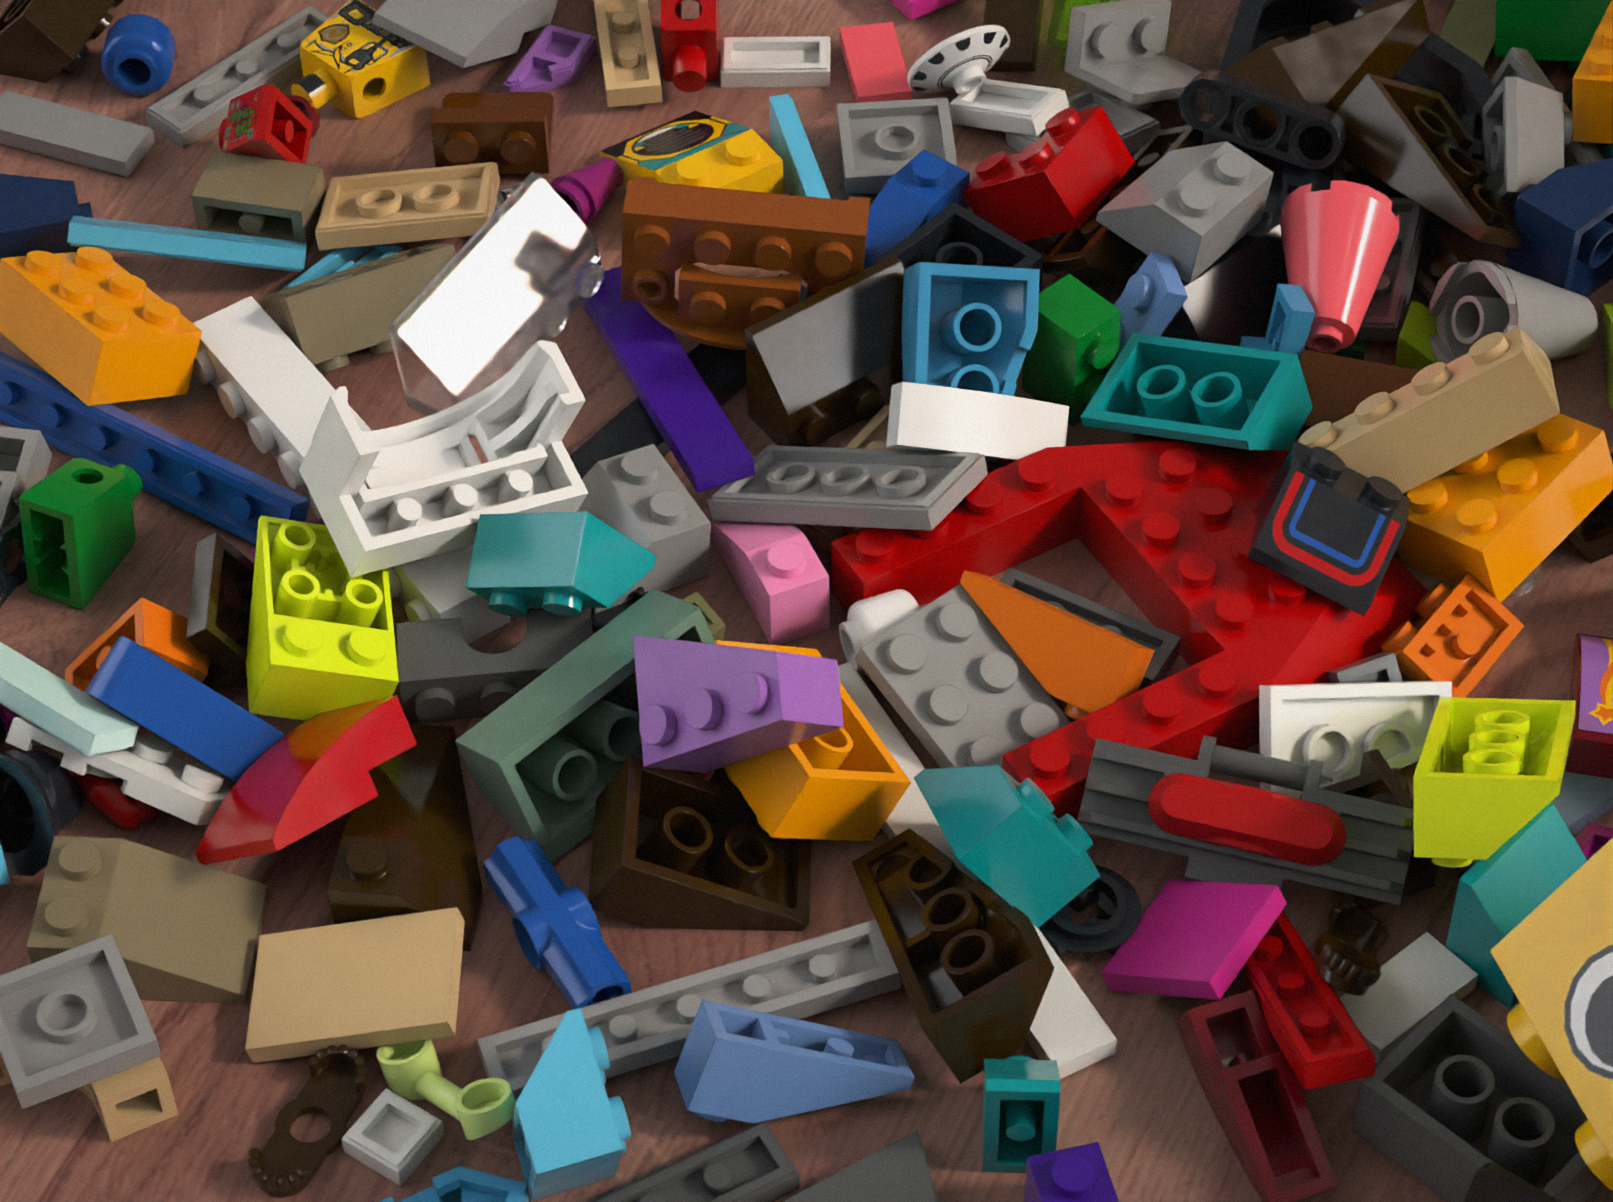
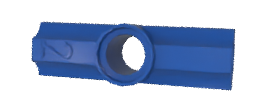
(554, 924)

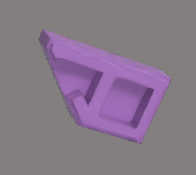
(552, 61)

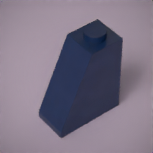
(37, 214)

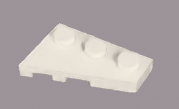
(147, 772)

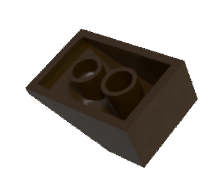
(692, 856)

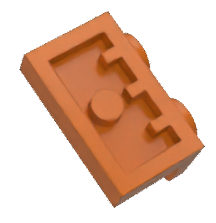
(1455, 637)

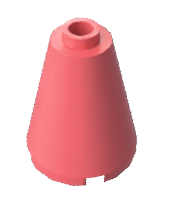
(1337, 252)

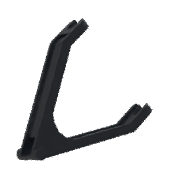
(1432, 66)

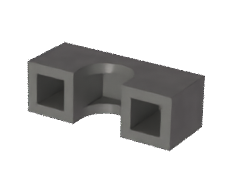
(452, 681)

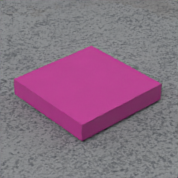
(1194, 939)

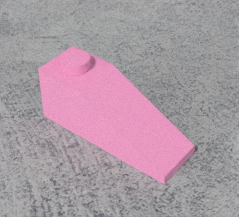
(775, 576)

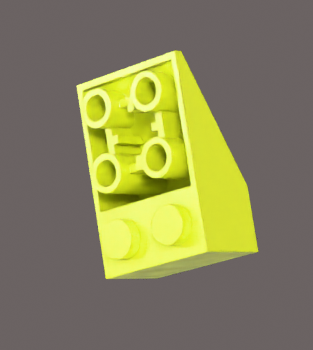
(313, 628)

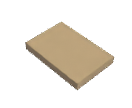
(407, 205)
(356, 985)

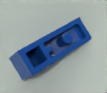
(911, 200)

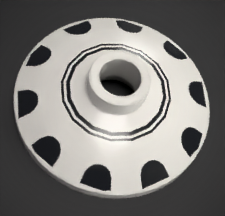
(959, 61)

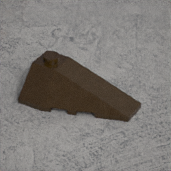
(1421, 150)
(412, 841)

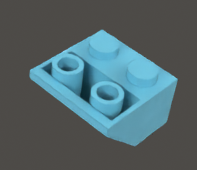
(563, 1119)

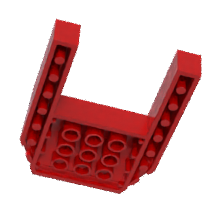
(1177, 539)

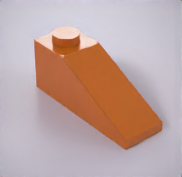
(1062, 651)

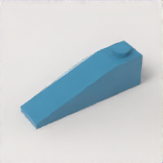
(968, 325)

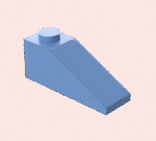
(778, 1066)

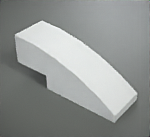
(972, 421)

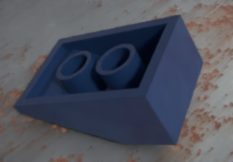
(1567, 228)

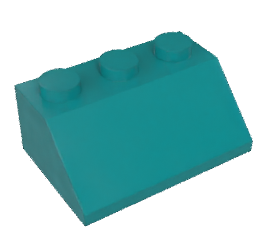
(1202, 394)

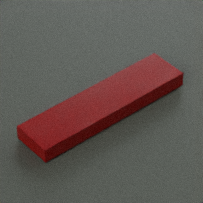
(1305, 1011)

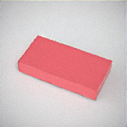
(874, 63)

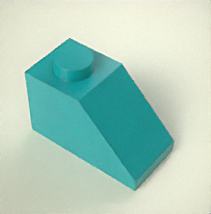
(1018, 1112)

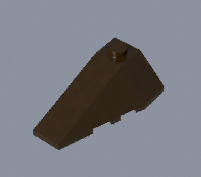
(1332, 63)
(959, 950)

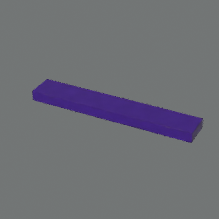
(669, 388)

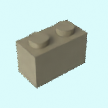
(259, 197)

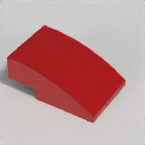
(306, 780)

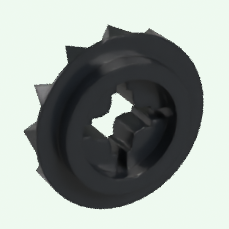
(1115, 919)

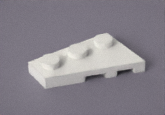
(1343, 722)

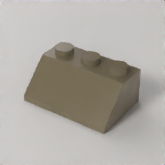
(354, 305)

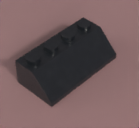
(1240, 287)

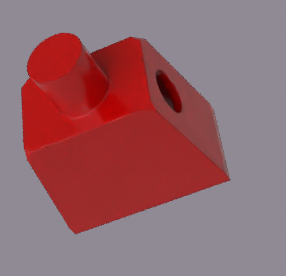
(690, 45)

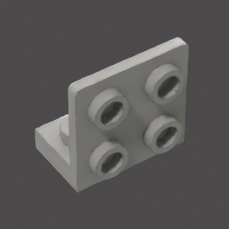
(1122, 52)

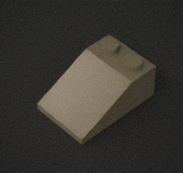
(175, 921)

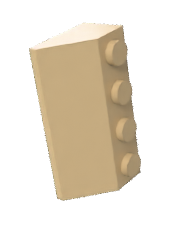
(1445, 413)

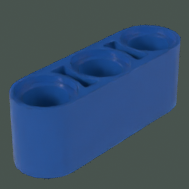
(181, 709)

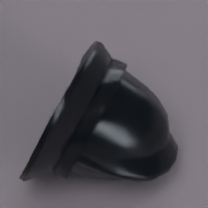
(34, 806)

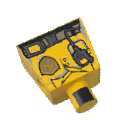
(359, 64)

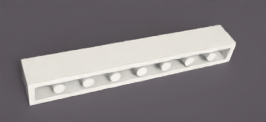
(281, 402)

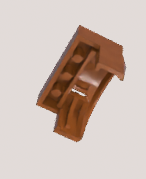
(687, 224)

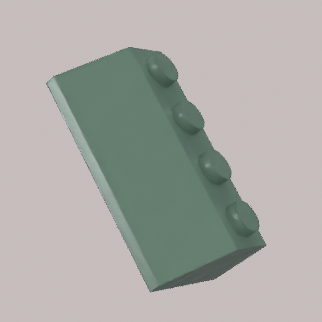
(572, 727)

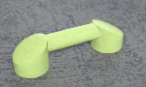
(416, 1074)

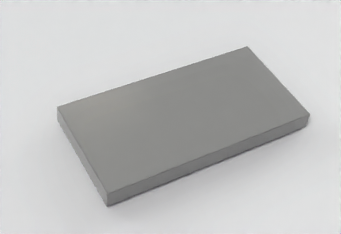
(850, 487)

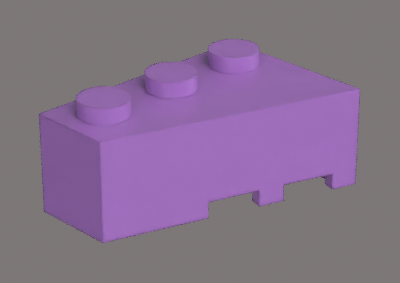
(728, 703)

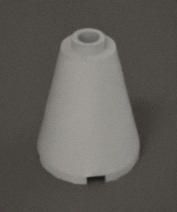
(1490, 298)

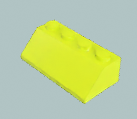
(1486, 774)

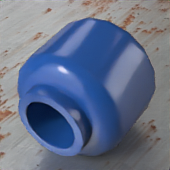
(138, 55)

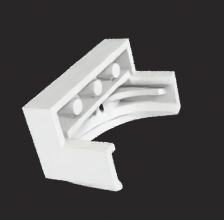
(421, 484)

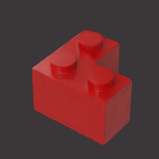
(1054, 180)

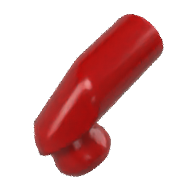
(110, 800)

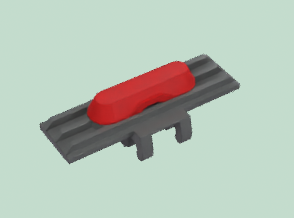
(1246, 831)

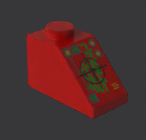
(266, 126)

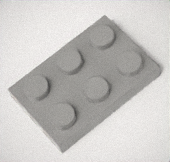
(959, 684)

